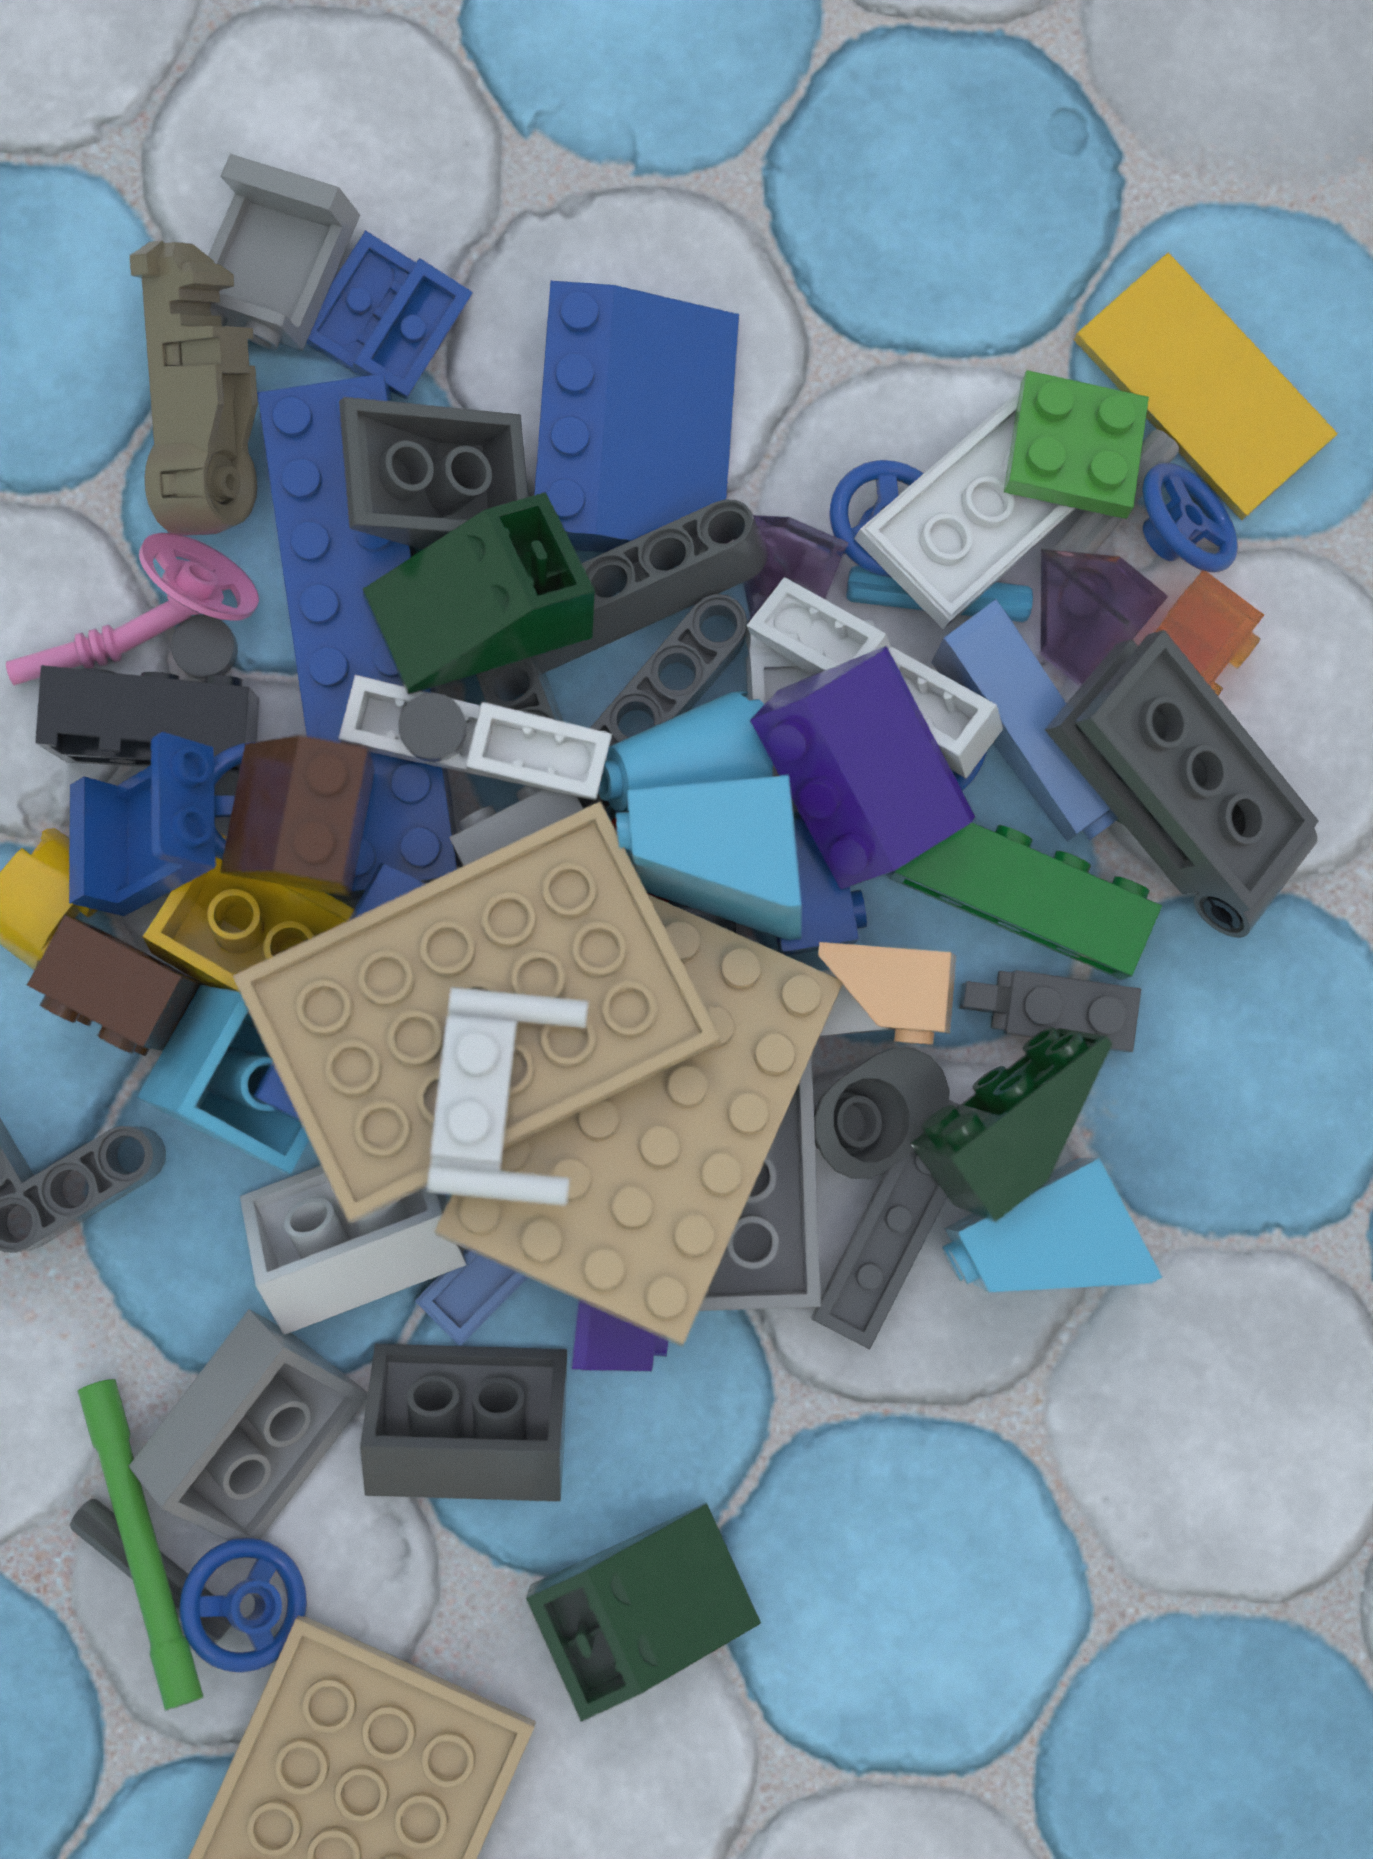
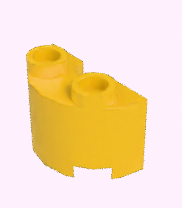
(36, 897)

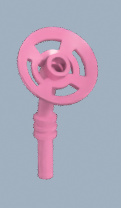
(190, 590)

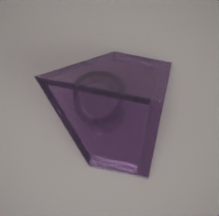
(798, 554)
(1090, 608)

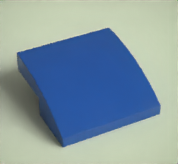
(387, 314)

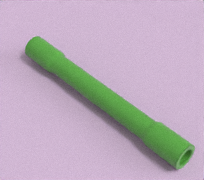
(168, 1646)

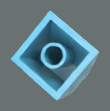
(719, 850)
(211, 1078)
(1057, 1238)

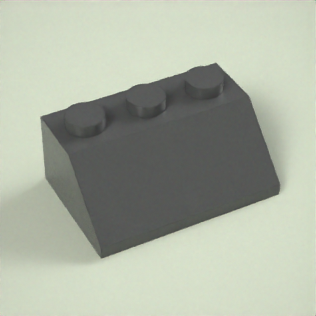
(465, 1422)

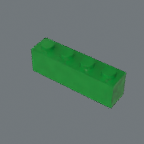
(1037, 896)

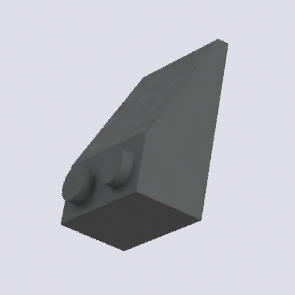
(427, 467)

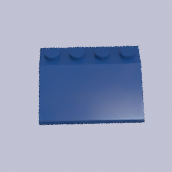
(633, 410)

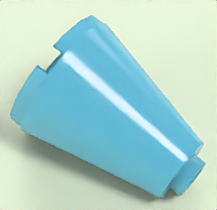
(692, 748)

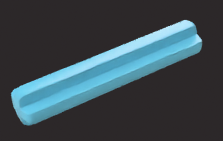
(885, 591)

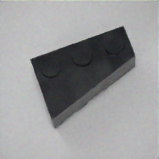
(114, 716)

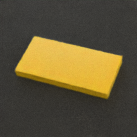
(1205, 385)

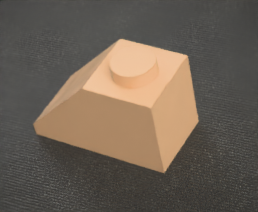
(897, 986)

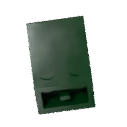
(484, 596)
(1015, 1125)
(641, 1610)

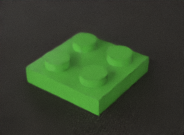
(1076, 444)

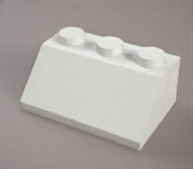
(320, 1264)

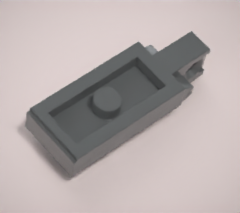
(1032, 1002)

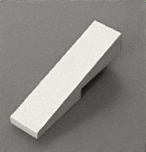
(823, 636)
(497, 741)

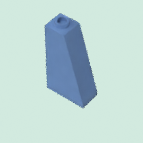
(998, 665)

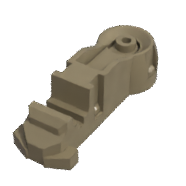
(199, 394)

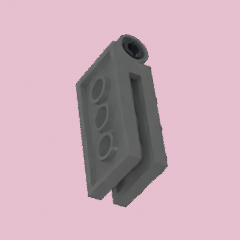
(1186, 781)

